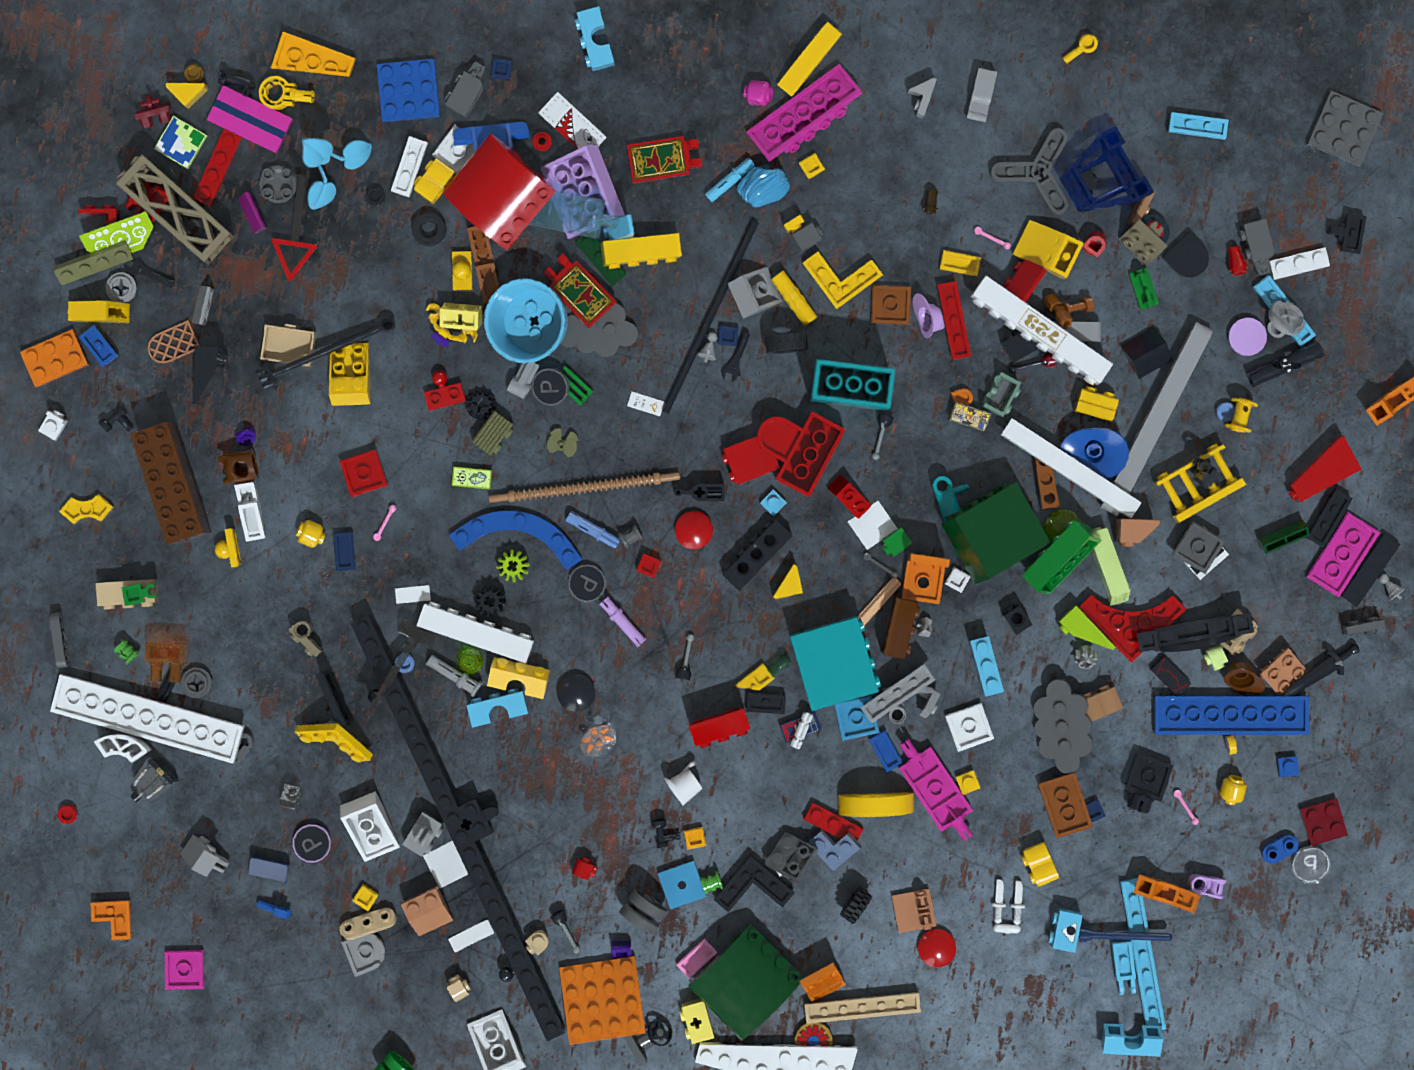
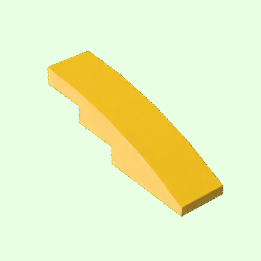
(809, 59)

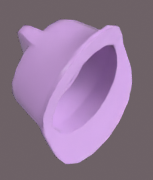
(928, 316)

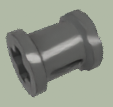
(630, 536)

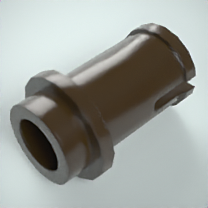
(931, 202)

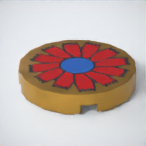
(813, 1034)

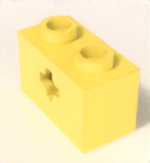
(702, 1031)

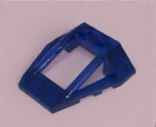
(1121, 167)

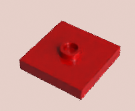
(363, 473)

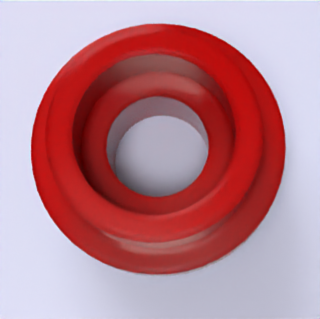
(546, 146)

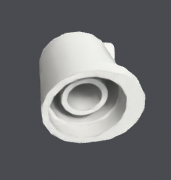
(684, 784)

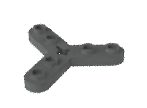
(1025, 171)

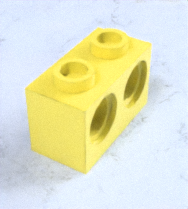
(460, 316)

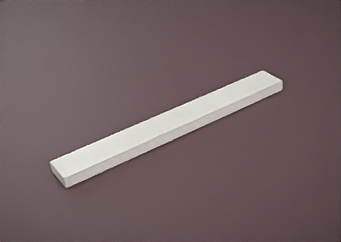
(1071, 468)

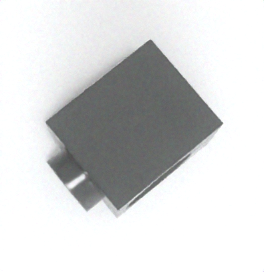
(807, 237)

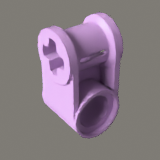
(1210, 886)

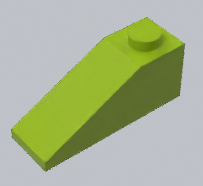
(1078, 625)

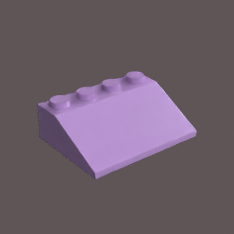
(584, 175)

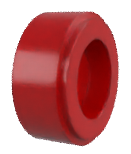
(67, 814)

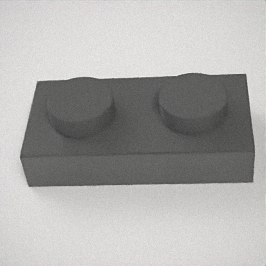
(1355, 627)

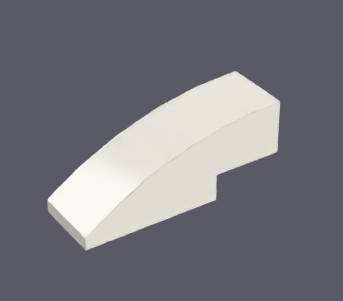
(250, 510)

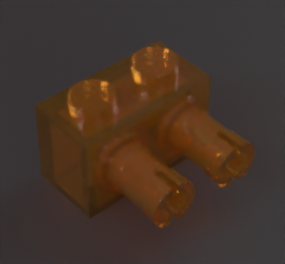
(160, 653)

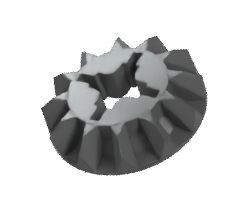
(191, 690)

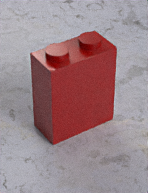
(748, 461)

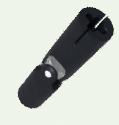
(1288, 363)

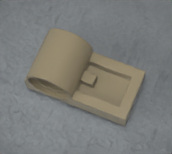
(311, 647)

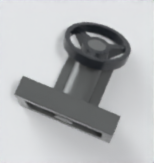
(653, 1037)

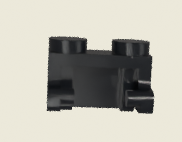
(1206, 473)

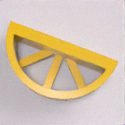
(876, 804)

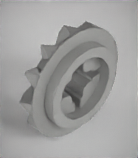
(116, 280)

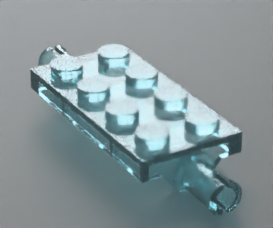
(574, 215)

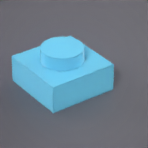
(773, 502)

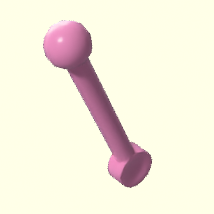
(978, 231)
(392, 508)
(1177, 793)

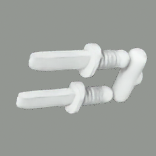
(1008, 928)

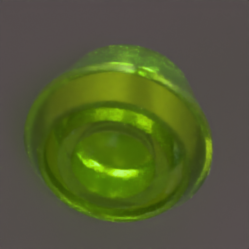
(476, 660)

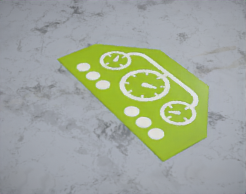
(133, 230)

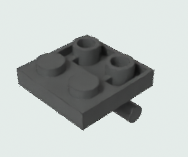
(791, 857)

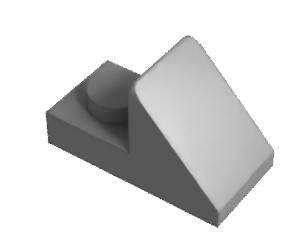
(924, 91)

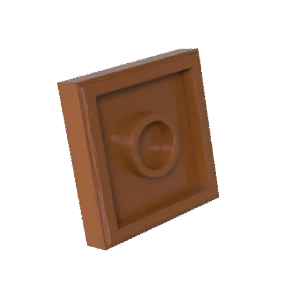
(891, 305)

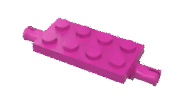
(935, 789)

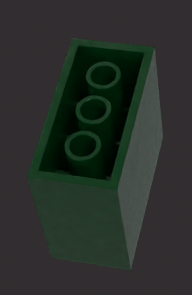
(995, 532)

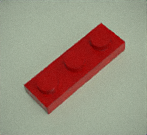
(831, 822)

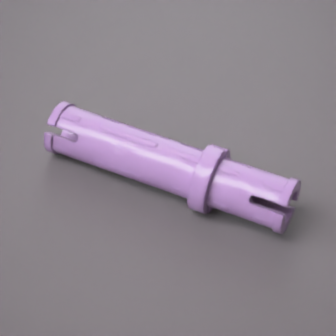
(621, 620)

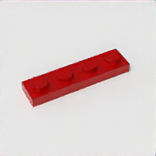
(217, 168)
(954, 320)

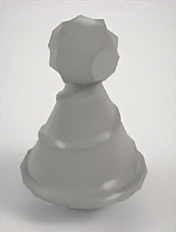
(708, 351)
(1392, 589)

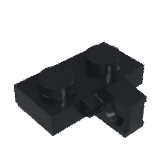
(1350, 233)

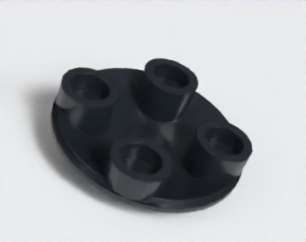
(576, 692)

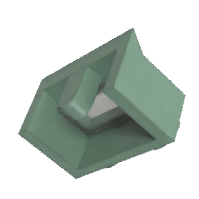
(1000, 394)

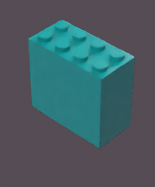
(852, 385)
(835, 663)

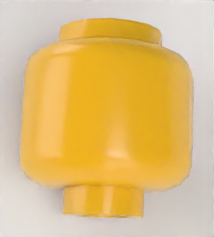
(310, 533)
(1233, 789)

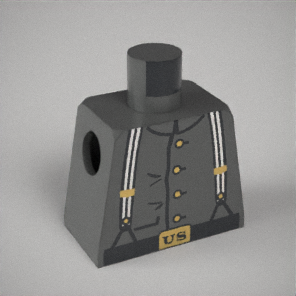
(152, 780)

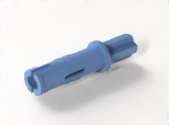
(593, 530)

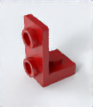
(114, 214)
(849, 496)

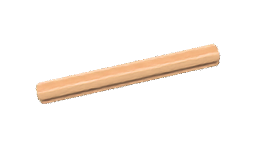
(879, 600)

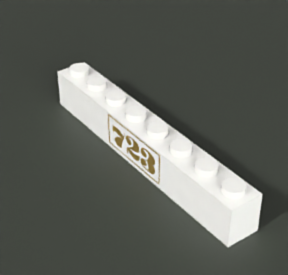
(1041, 330)

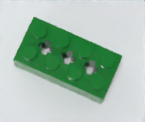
(1061, 557)

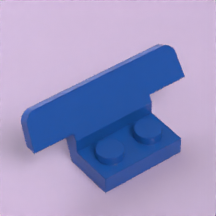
(504, 132)

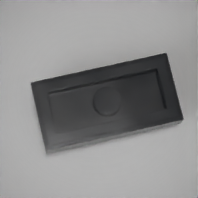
(766, 703)

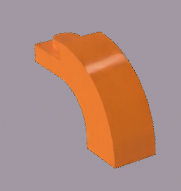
(1391, 402)
(1167, 893)

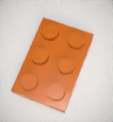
(54, 358)

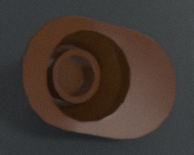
(1243, 679)

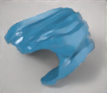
(763, 186)

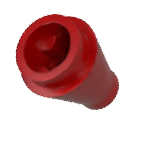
(1237, 263)

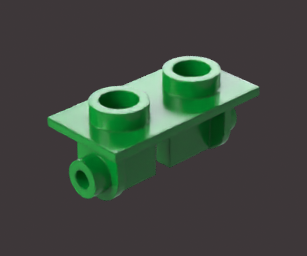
(1143, 288)

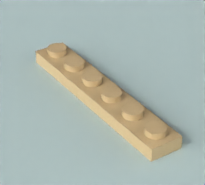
(862, 1007)

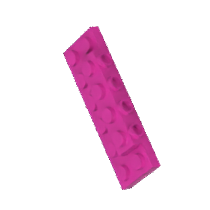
(805, 114)

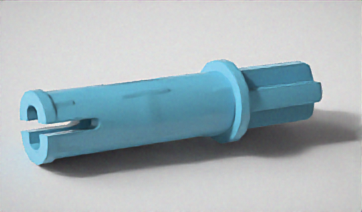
(729, 180)

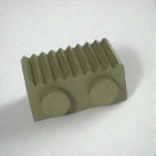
(493, 433)

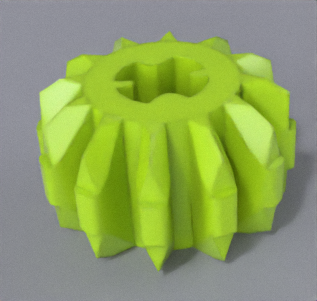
(519, 567)

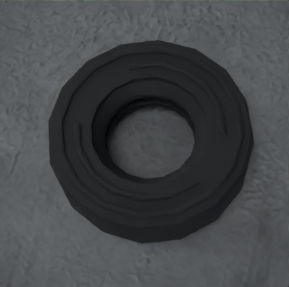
(428, 240)

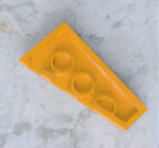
(306, 56)

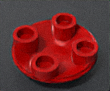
(693, 530)
(937, 948)

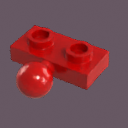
(443, 395)

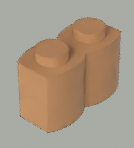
(1103, 702)

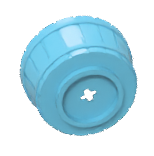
(509, 321)

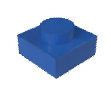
(1288, 766)

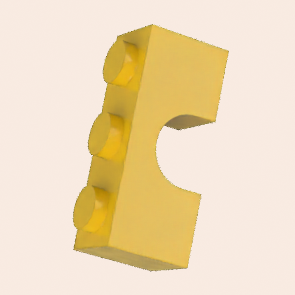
(504, 671)

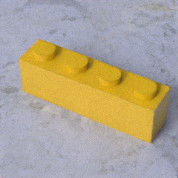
(641, 249)

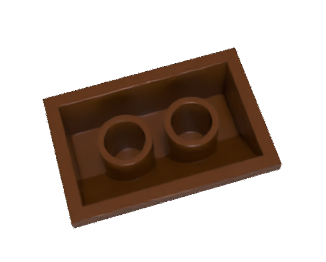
(900, 628)

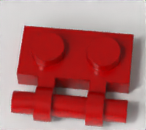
(155, 195)

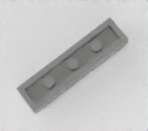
(898, 693)

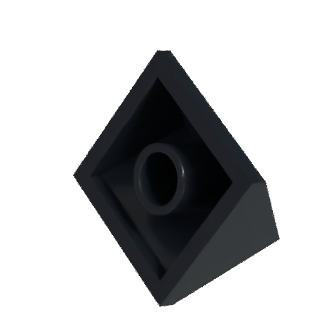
(1147, 352)

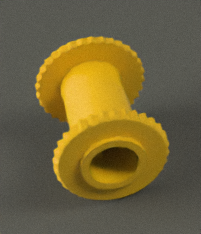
(1241, 415)

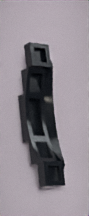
(1195, 633)

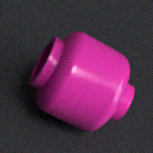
(758, 93)

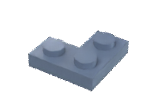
(834, 853)

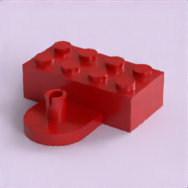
(801, 450)

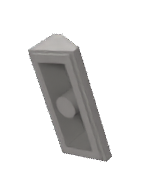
(202, 305)

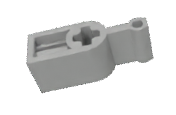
(981, 95)

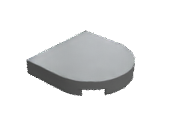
(364, 953)

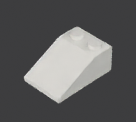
(369, 826)
(496, 1043)

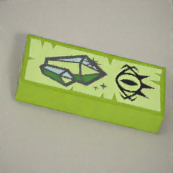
(471, 478)

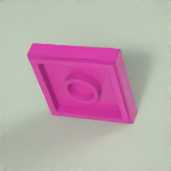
(184, 969)

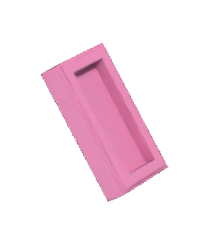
(696, 958)

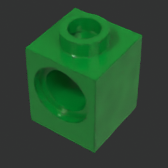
(896, 542)

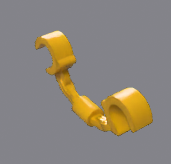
(445, 333)

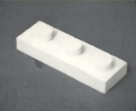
(409, 167)
(1299, 263)

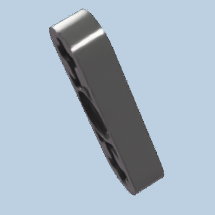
(59, 640)

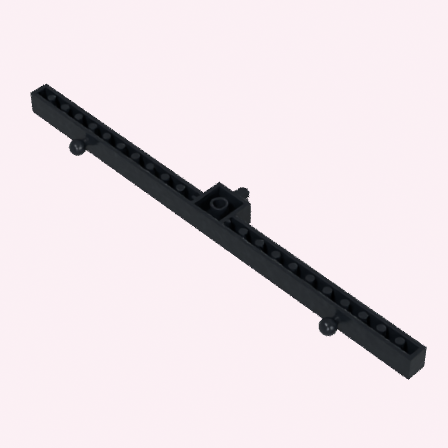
(464, 838)

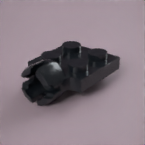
(1146, 782)

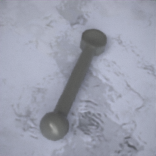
(894, 574)

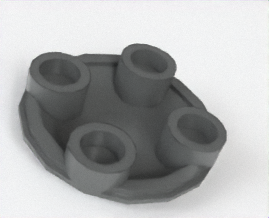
(277, 184)

